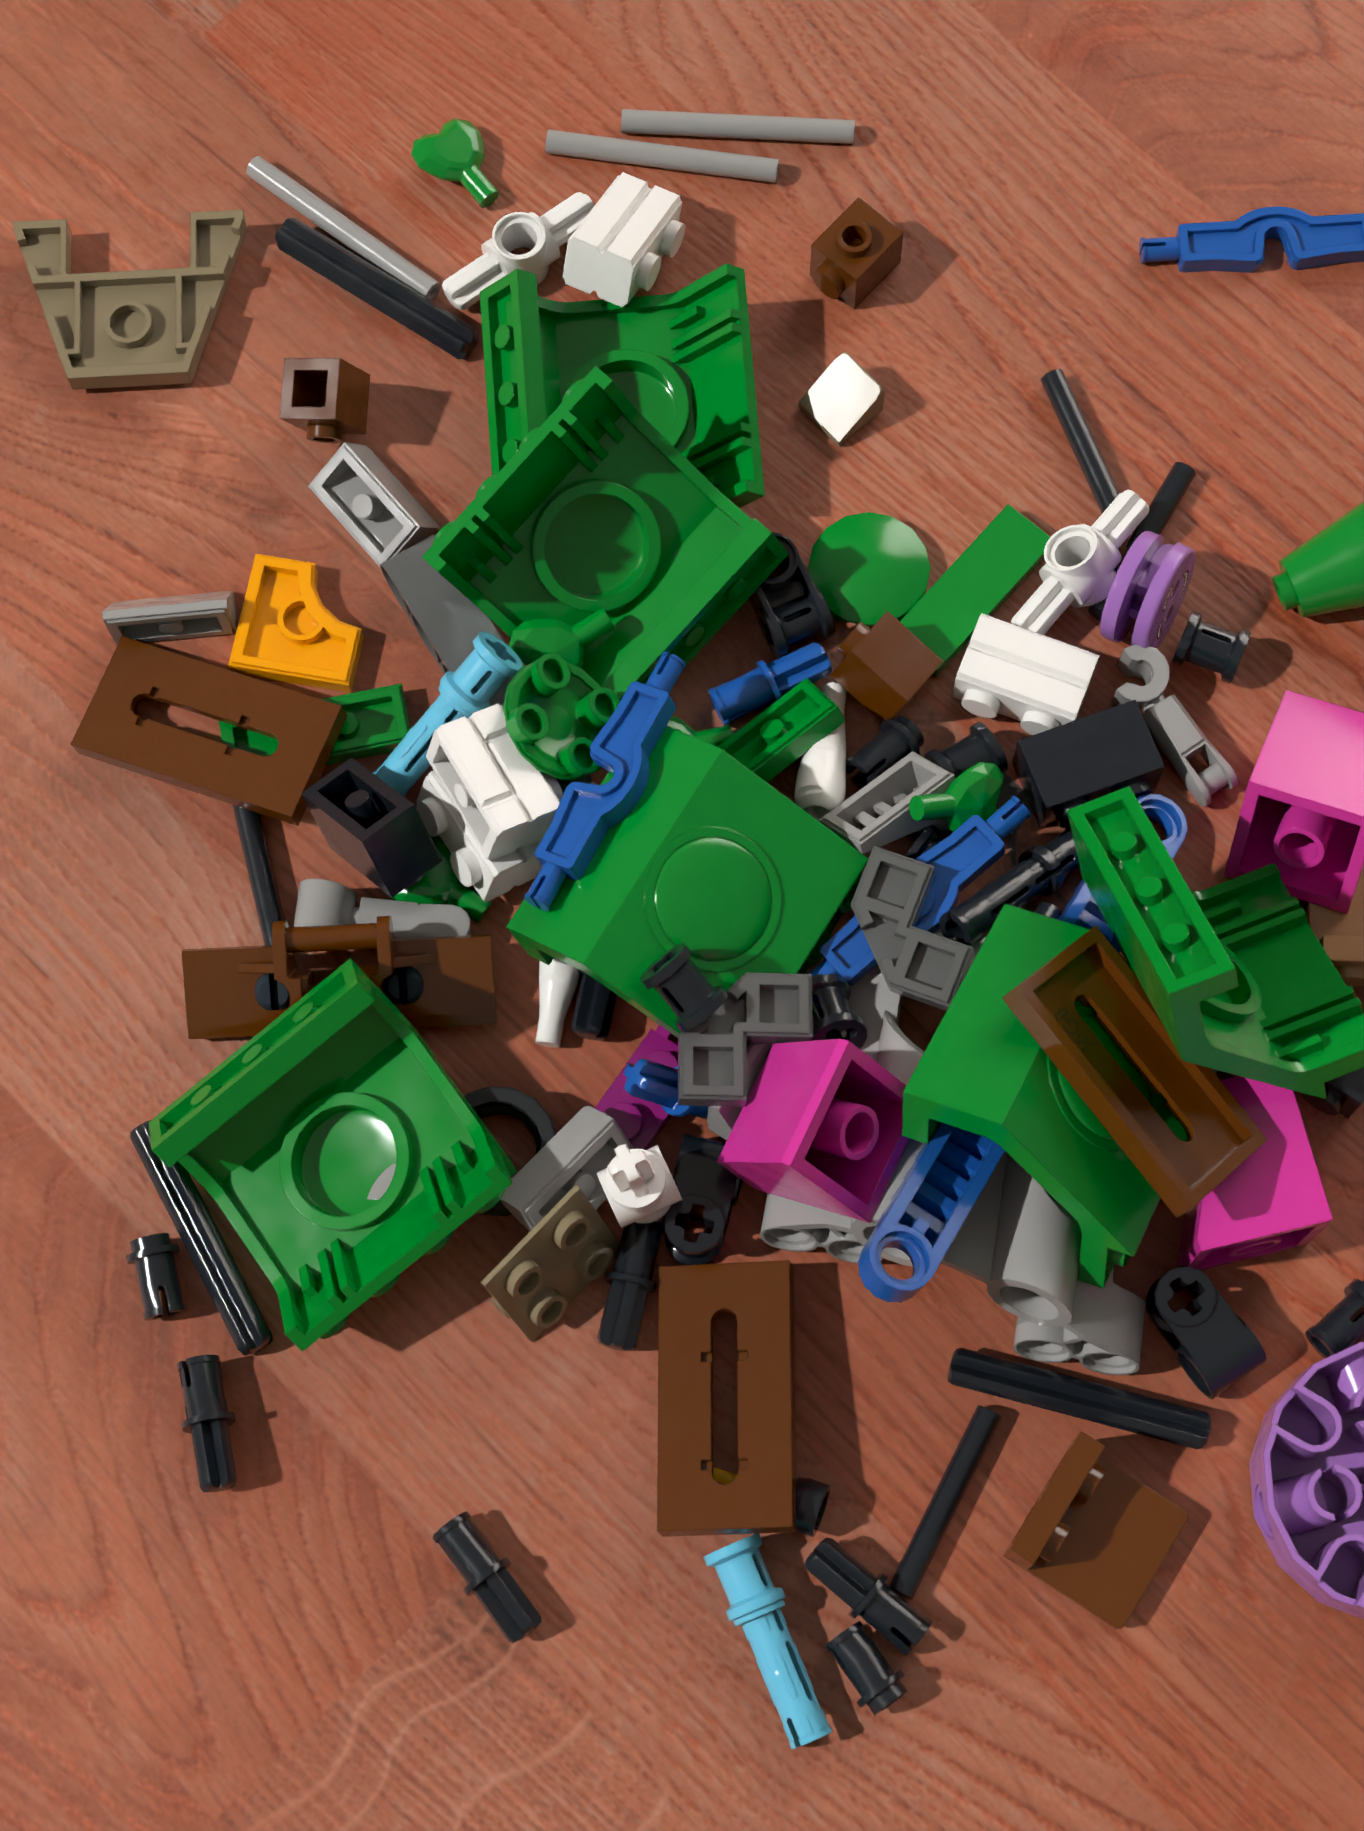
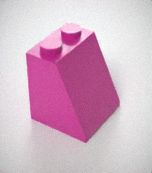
(1306, 803)
(820, 1128)
(1270, 1198)

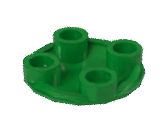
(869, 568)
(556, 715)

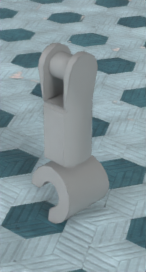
(1171, 723)
(331, 903)

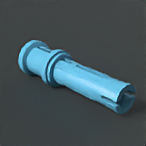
(460, 696)
(757, 1609)

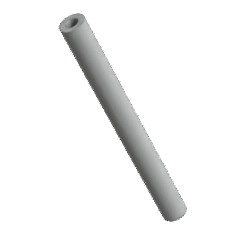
(737, 126)
(662, 156)
(341, 227)

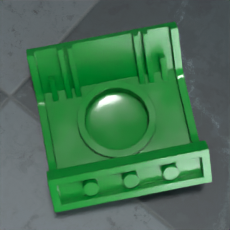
(671, 354)
(608, 520)
(703, 864)
(1222, 965)
(1000, 1084)
(304, 1129)

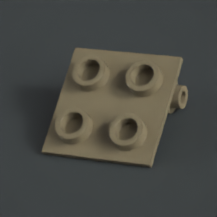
(552, 1265)

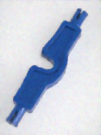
(1240, 243)
(591, 809)
(957, 864)

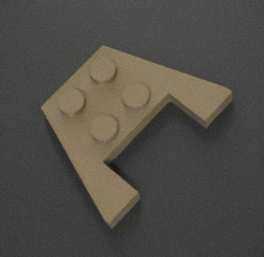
(137, 322)

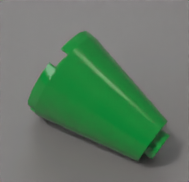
(1326, 569)

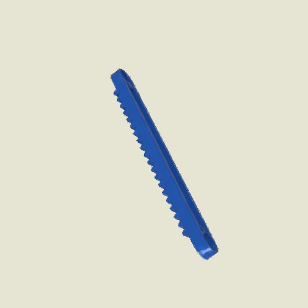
(958, 1163)

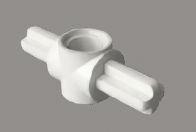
(515, 231)
(1081, 563)
(639, 1185)

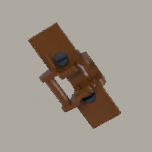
(426, 978)

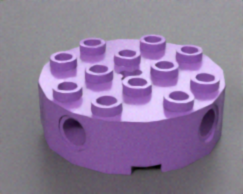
(1312, 1480)

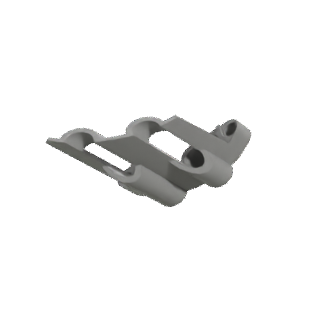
(1011, 1239)

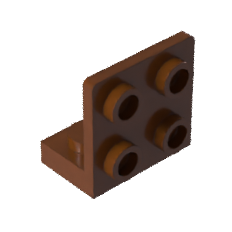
(1096, 1534)

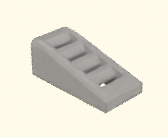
(890, 798)

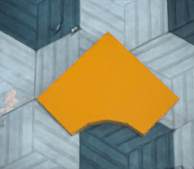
(290, 633)

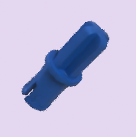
(769, 682)
(659, 1085)

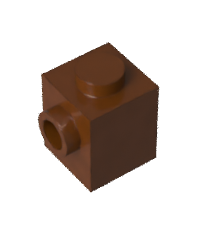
(855, 254)
(324, 398)
(884, 665)

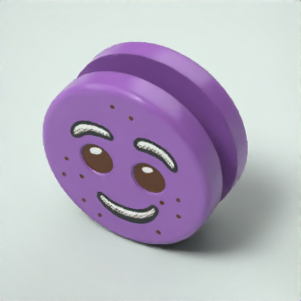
(1147, 589)

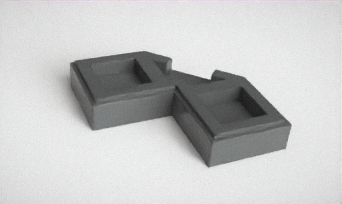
(910, 958)
(756, 1011)

